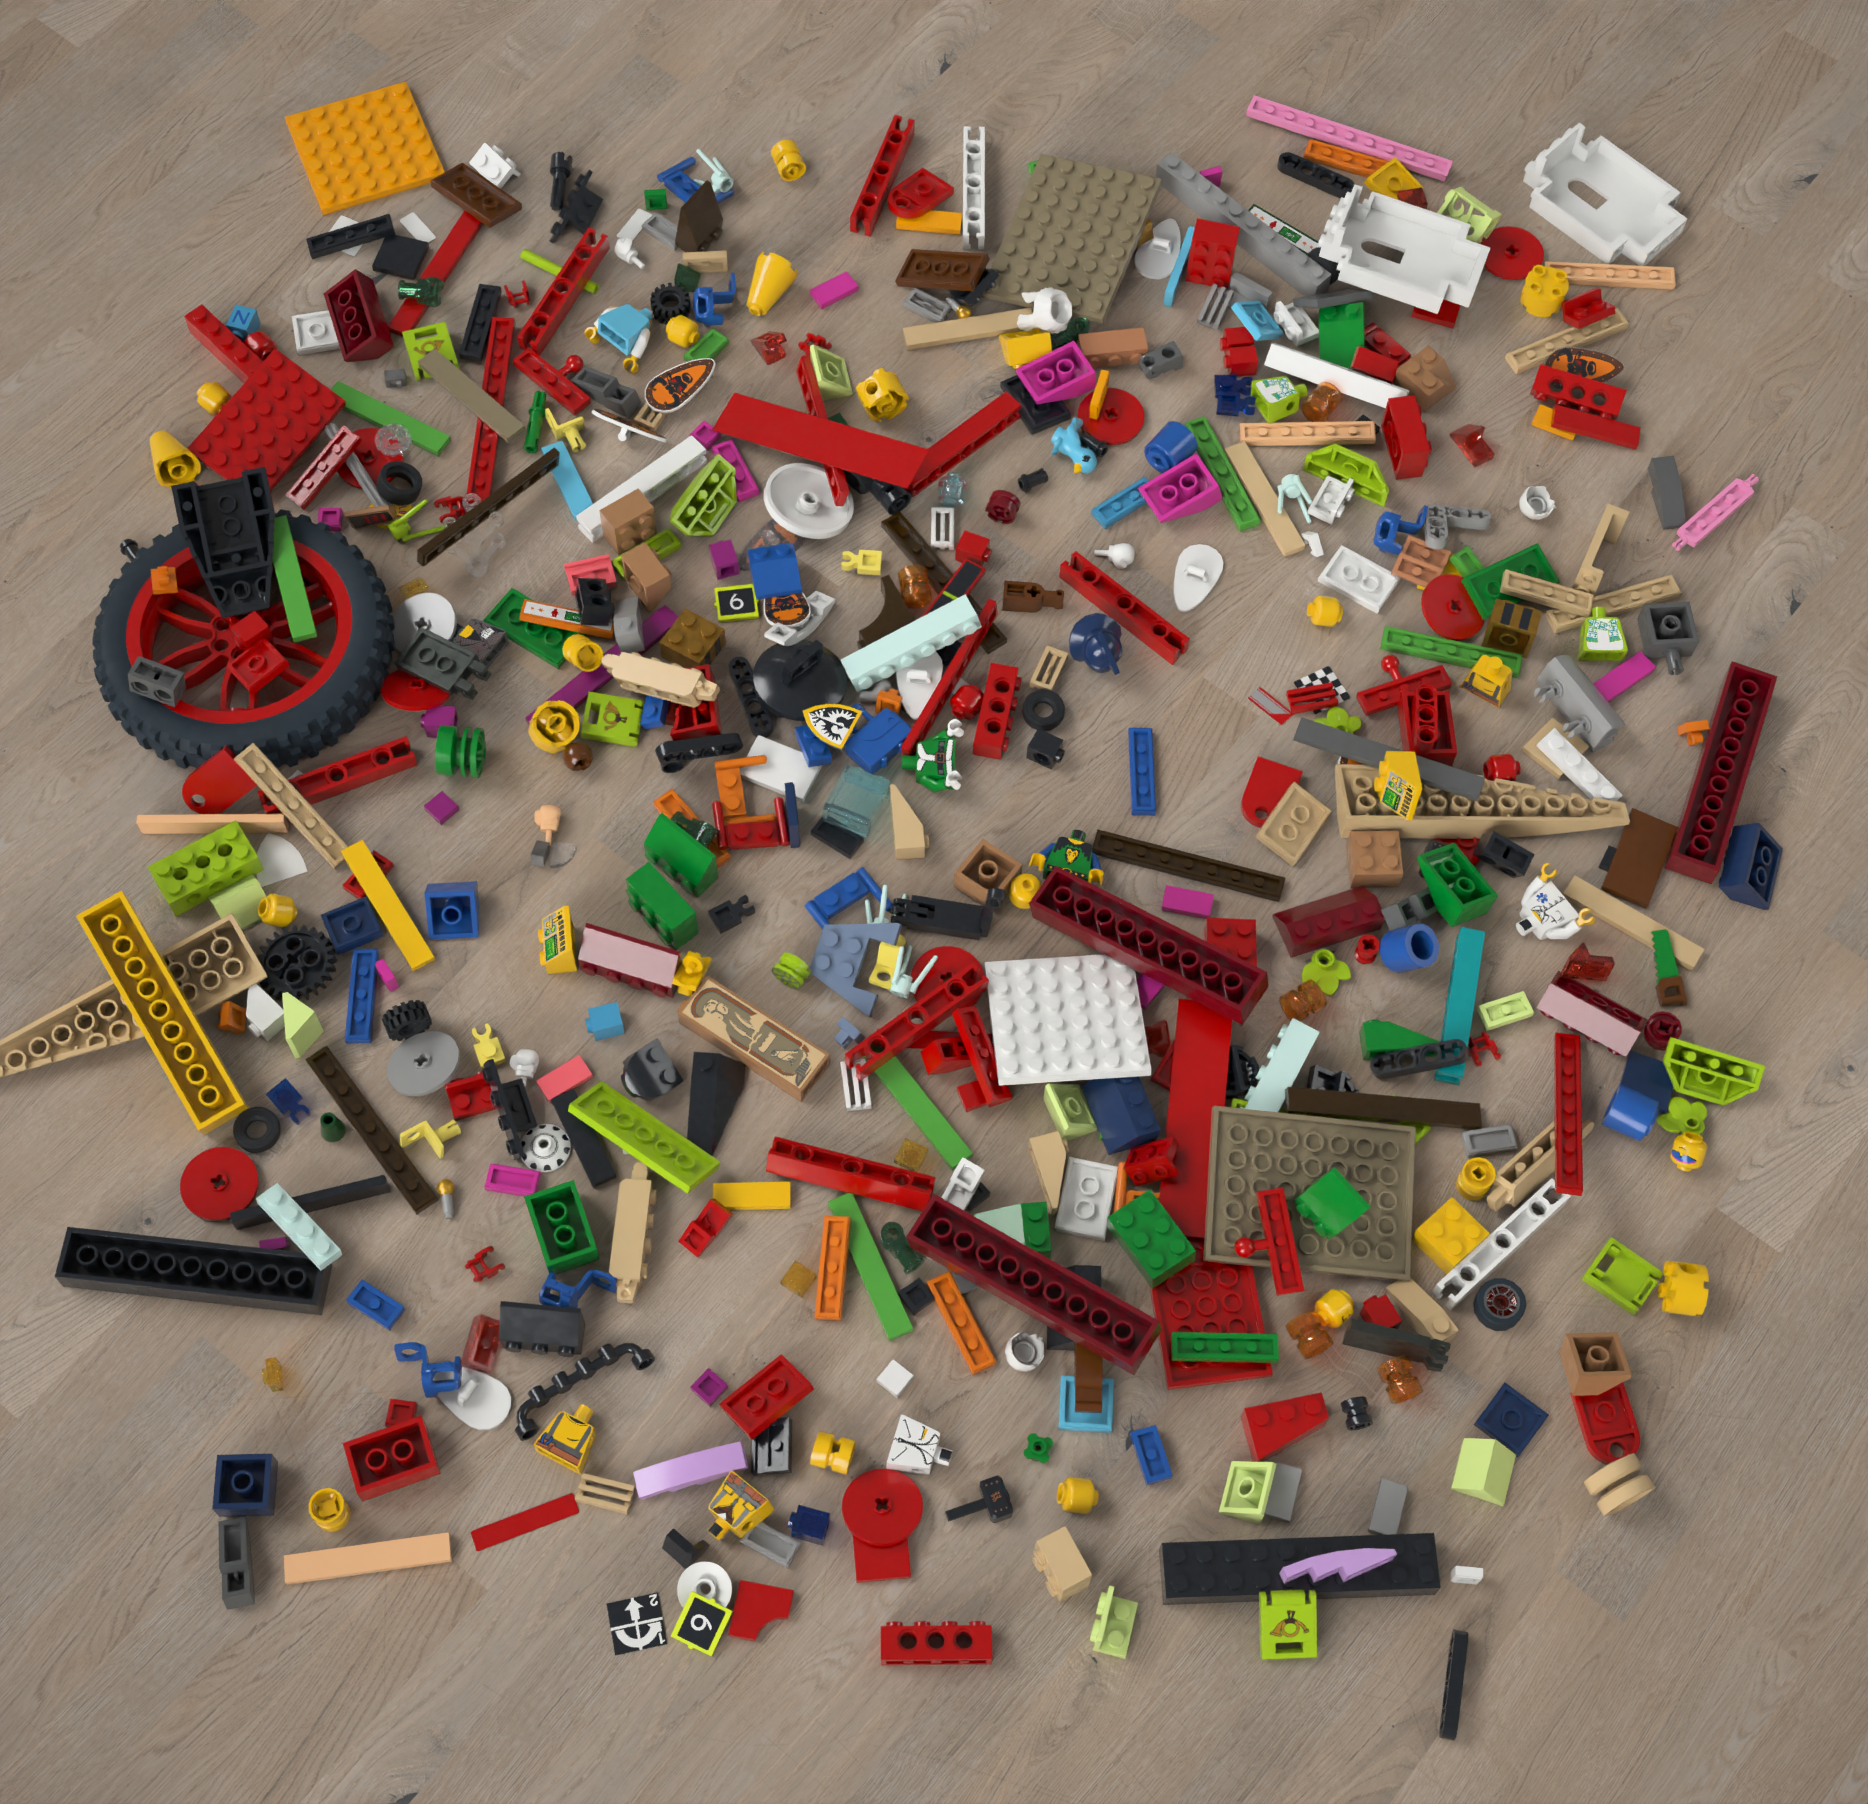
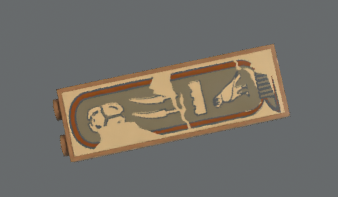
(753, 1038)

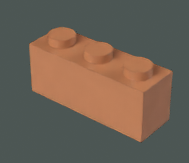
(1113, 347)

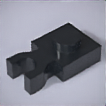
(729, 915)

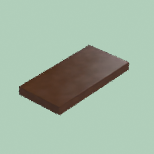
(476, 195)
(942, 270)
(1639, 858)

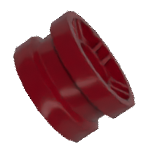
(1003, 506)
(1660, 1039)

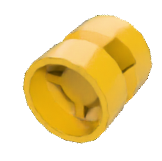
(788, 160)
(582, 652)
(1475, 1179)
(823, 1452)
(329, 1510)

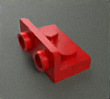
(1586, 309)
(469, 1096)
(1152, 1161)

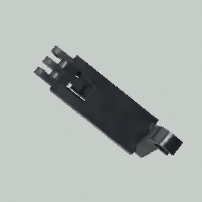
(947, 916)

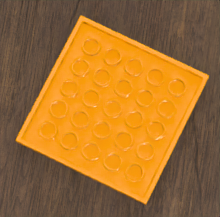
(364, 147)

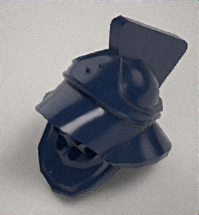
(1097, 642)

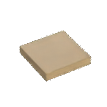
(1539, 757)

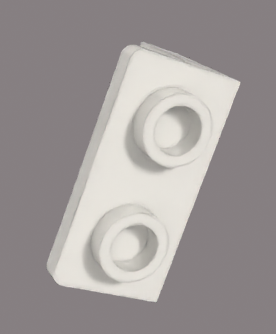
(493, 166)
(1295, 323)
(1330, 499)

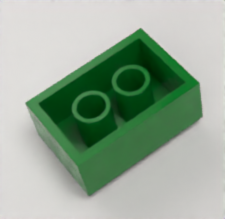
(661, 906)
(562, 1228)
(1151, 1239)

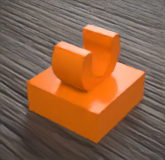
(164, 580)
(888, 700)
(1693, 731)
(232, 1018)

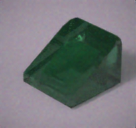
(687, 278)

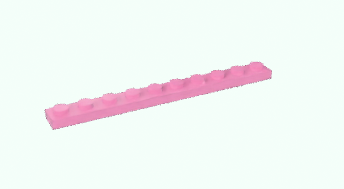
(1348, 137)

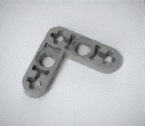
(1441, 516)

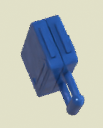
(877, 740)

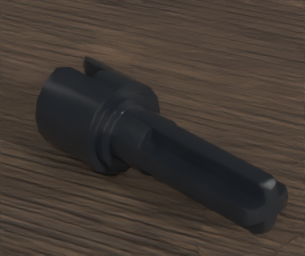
(560, 170)

